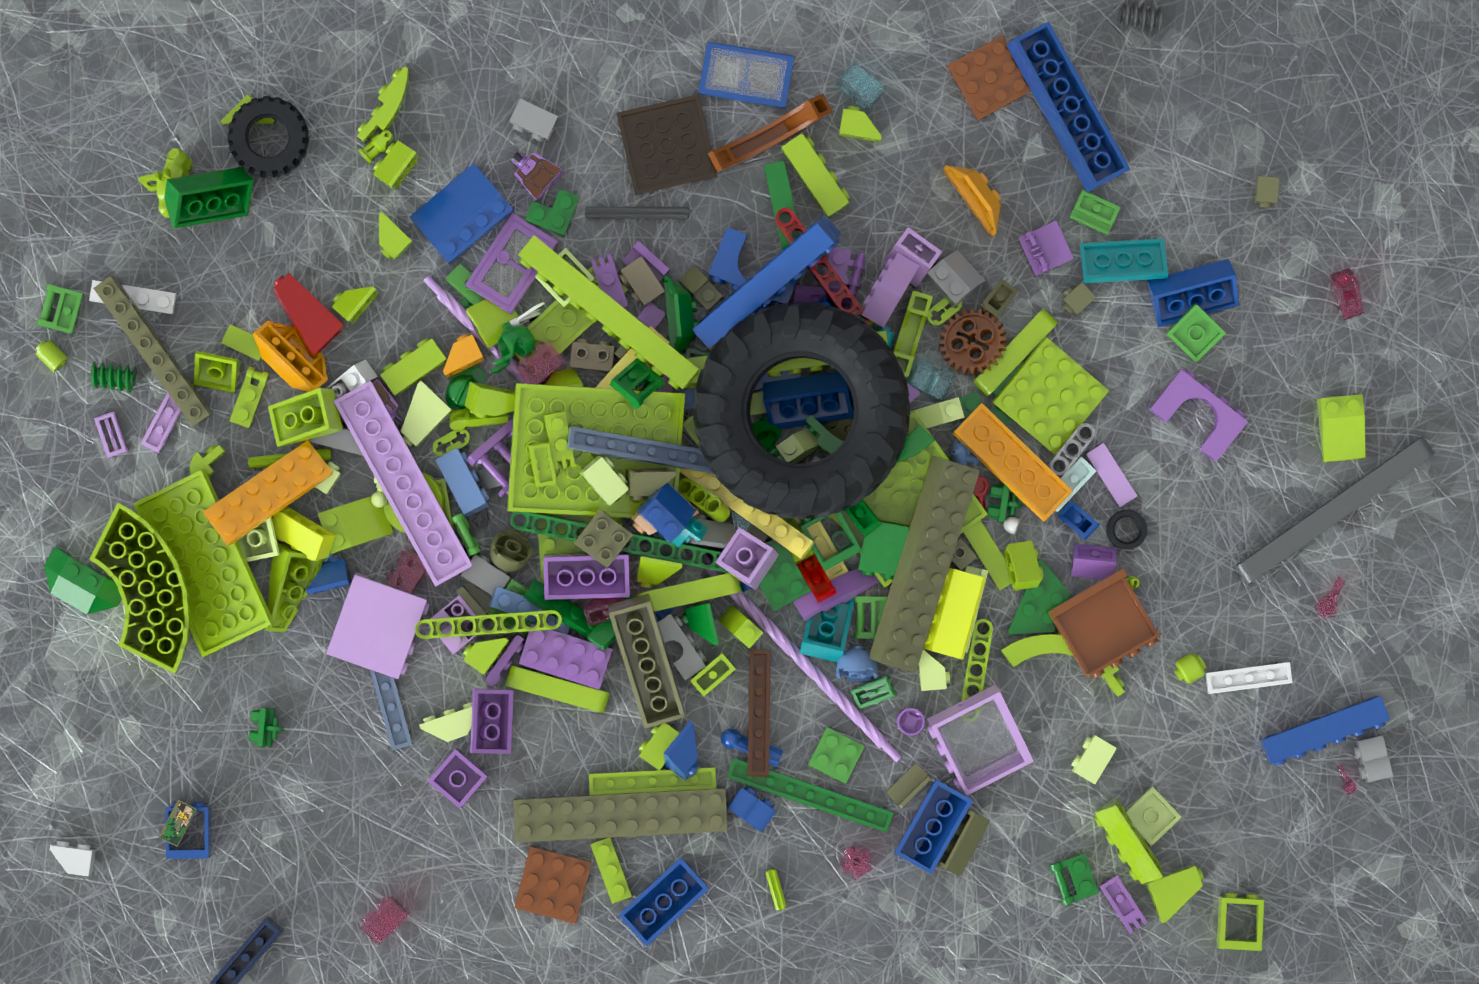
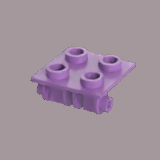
(1045, 248)

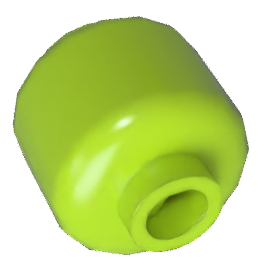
(1190, 668)

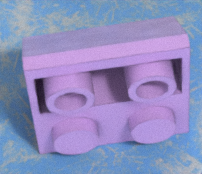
(918, 250)
(456, 608)

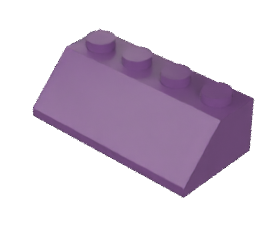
(584, 577)

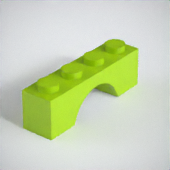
(911, 330)

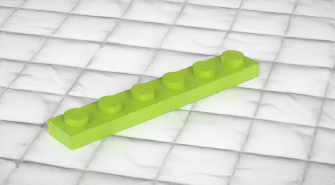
(650, 781)

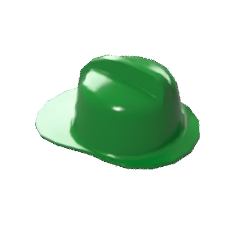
(459, 384)
(766, 432)

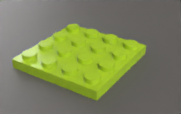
(1050, 396)

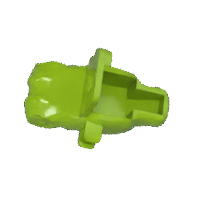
(177, 165)

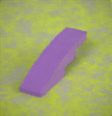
(846, 586)

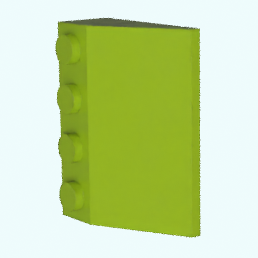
(1129, 841)

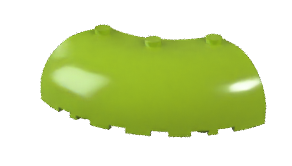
(149, 588)

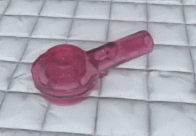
(1327, 605)

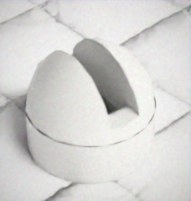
(1011, 525)

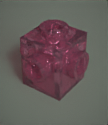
(859, 869)

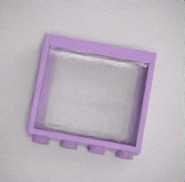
(979, 740)

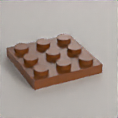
(989, 78)
(553, 884)

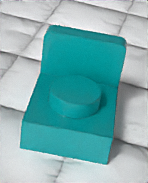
(694, 529)

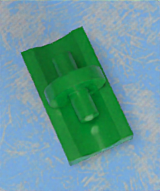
(999, 512)
(267, 727)

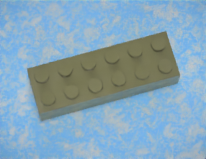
(646, 660)

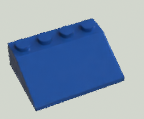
(462, 214)

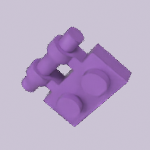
(840, 261)

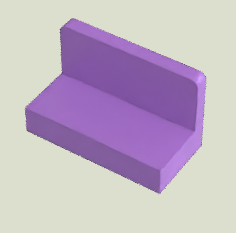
(657, 267)
(1093, 561)

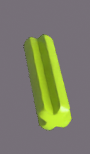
(776, 890)

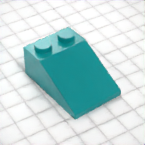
(827, 632)

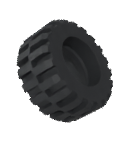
(268, 108)

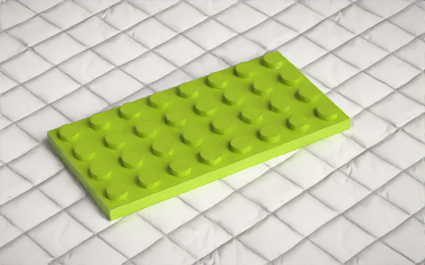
(218, 579)

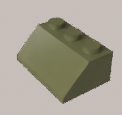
(963, 843)

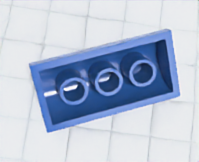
(664, 901)

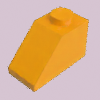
(463, 355)

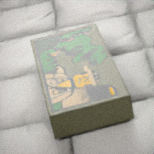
(178, 823)

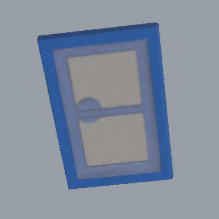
(746, 74)

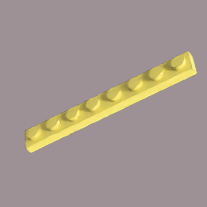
(767, 523)

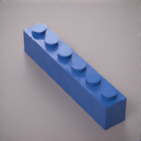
(1325, 729)

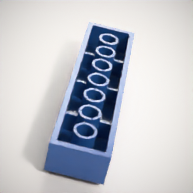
(1068, 107)
(771, 278)

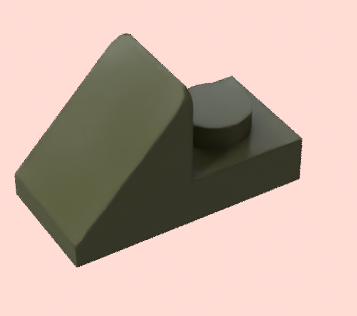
(701, 288)
(999, 298)

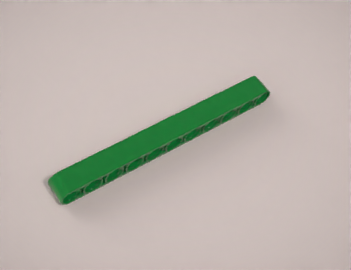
(633, 547)

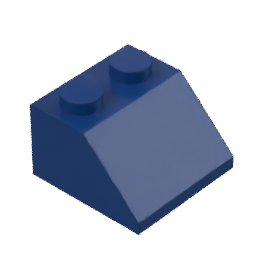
(667, 512)

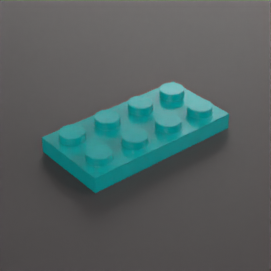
(1123, 260)

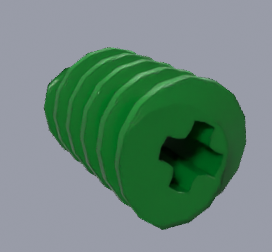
(113, 377)

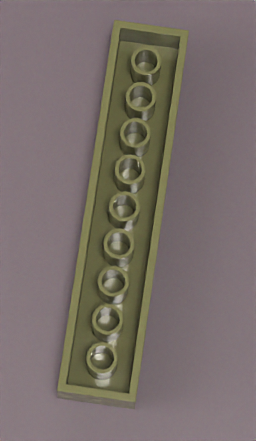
(924, 564)
(620, 815)

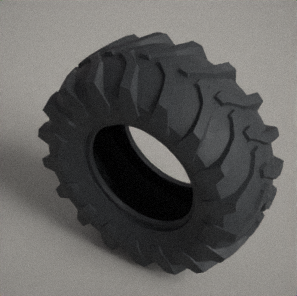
(726, 393)

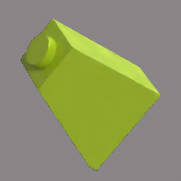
(740, 626)
(1174, 890)

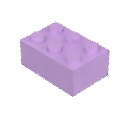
(889, 289)

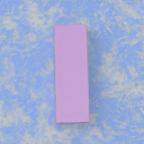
(162, 425)
(1111, 475)

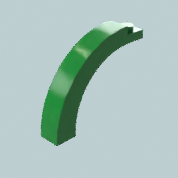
(914, 444)

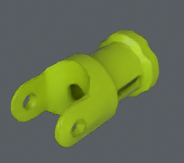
(378, 144)

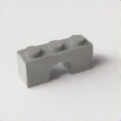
(691, 660)

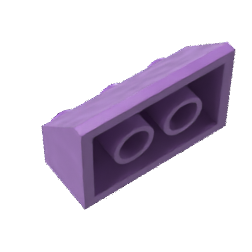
(491, 721)

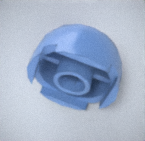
(856, 665)

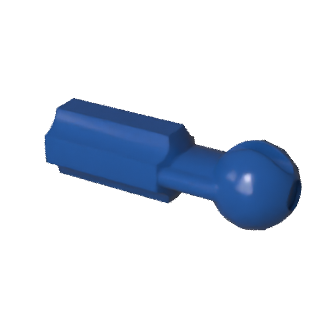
(732, 739)

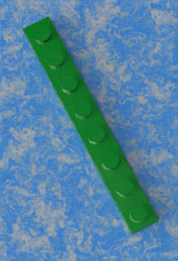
(813, 796)

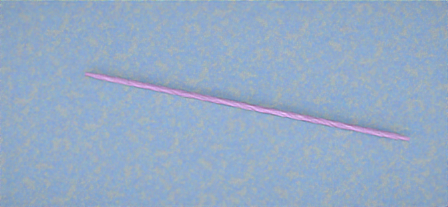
(740, 598)

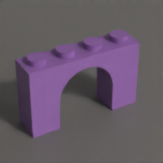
(1227, 421)

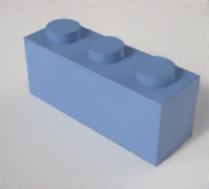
(463, 482)

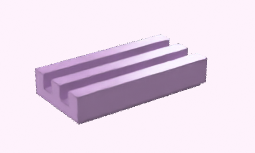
(117, 451)

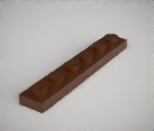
(758, 713)

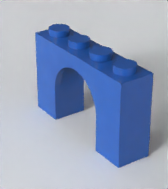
(726, 265)

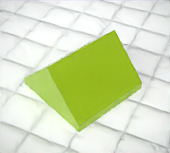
(216, 371)

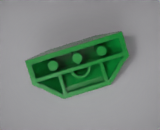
(679, 315)
(80, 584)

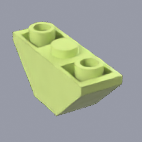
(451, 725)

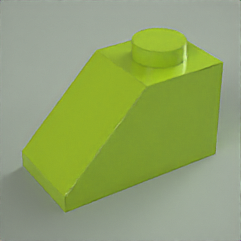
(858, 125)
(392, 238)

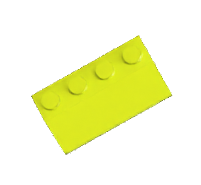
(955, 614)

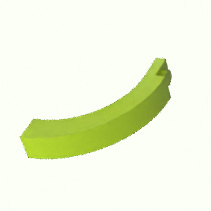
(1050, 643)

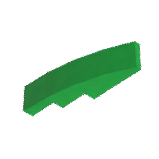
(780, 196)

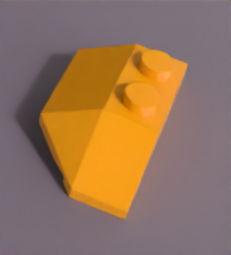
(977, 195)
(288, 357)

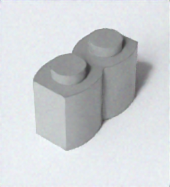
(1373, 758)

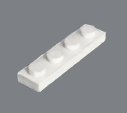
(144, 298)
(1248, 678)

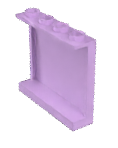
(377, 626)

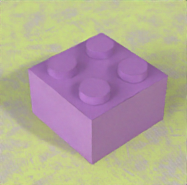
(458, 778)

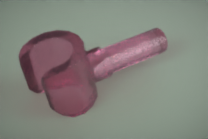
(1349, 787)

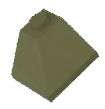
(647, 481)

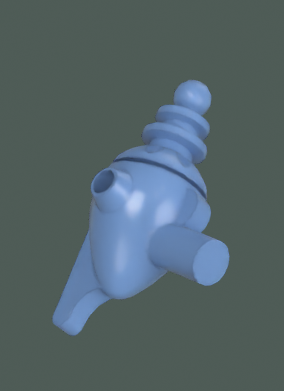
(961, 454)

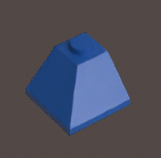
(331, 576)
(682, 753)

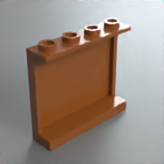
(1104, 625)

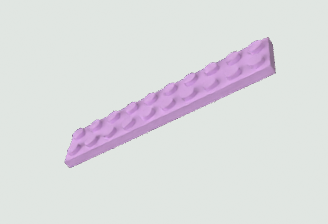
(403, 483)

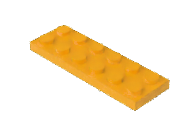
(1012, 462)
(267, 493)

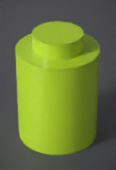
(51, 355)

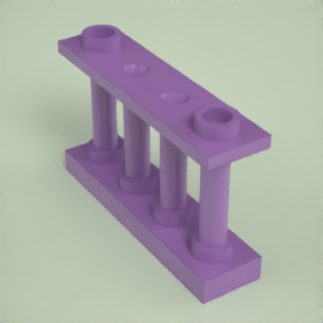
(494, 442)

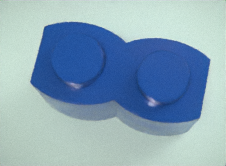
(752, 809)

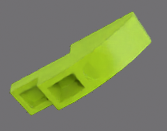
(392, 98)

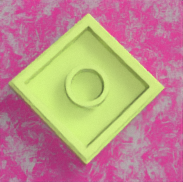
(1152, 816)

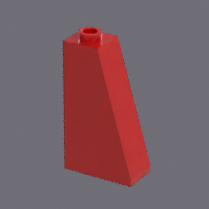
(307, 315)

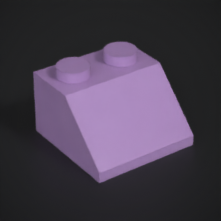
(747, 558)

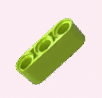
(703, 500)

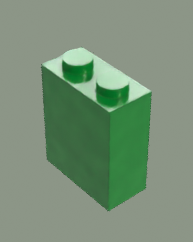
(883, 549)

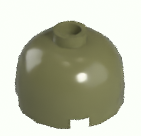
(510, 550)

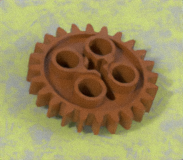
(983, 325)

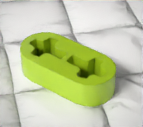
(946, 315)
(448, 438)

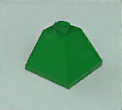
(702, 622)

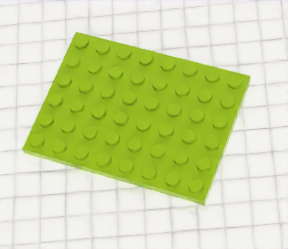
(593, 409)

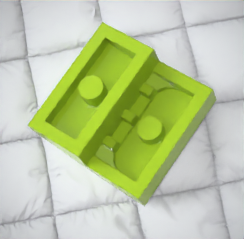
(489, 321)

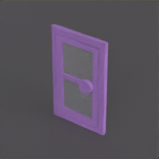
(500, 274)

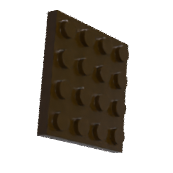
(666, 144)

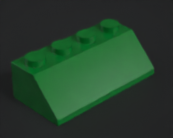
(208, 197)

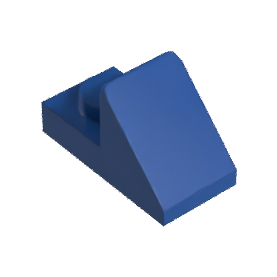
(1078, 520)

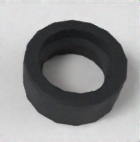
(1142, 529)

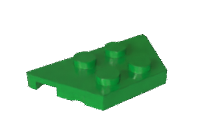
(1036, 603)

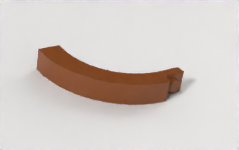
(771, 134)

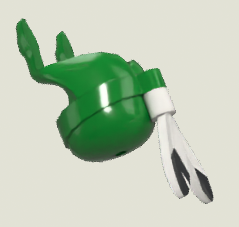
(516, 338)

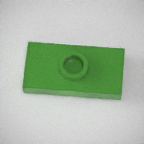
(458, 279)

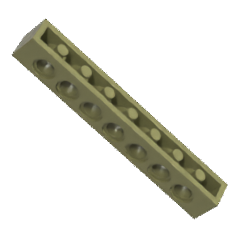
(153, 350)

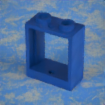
(205, 852)

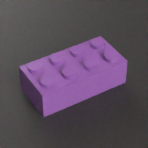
(566, 657)

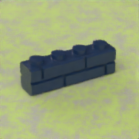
(249, 953)

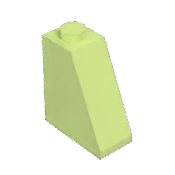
(424, 415)

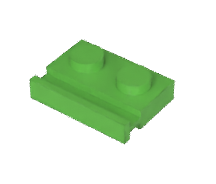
(1094, 212)

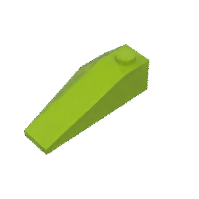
(289, 579)

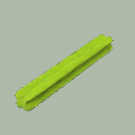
(267, 460)

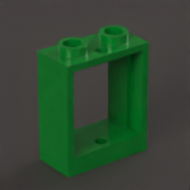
(838, 556)

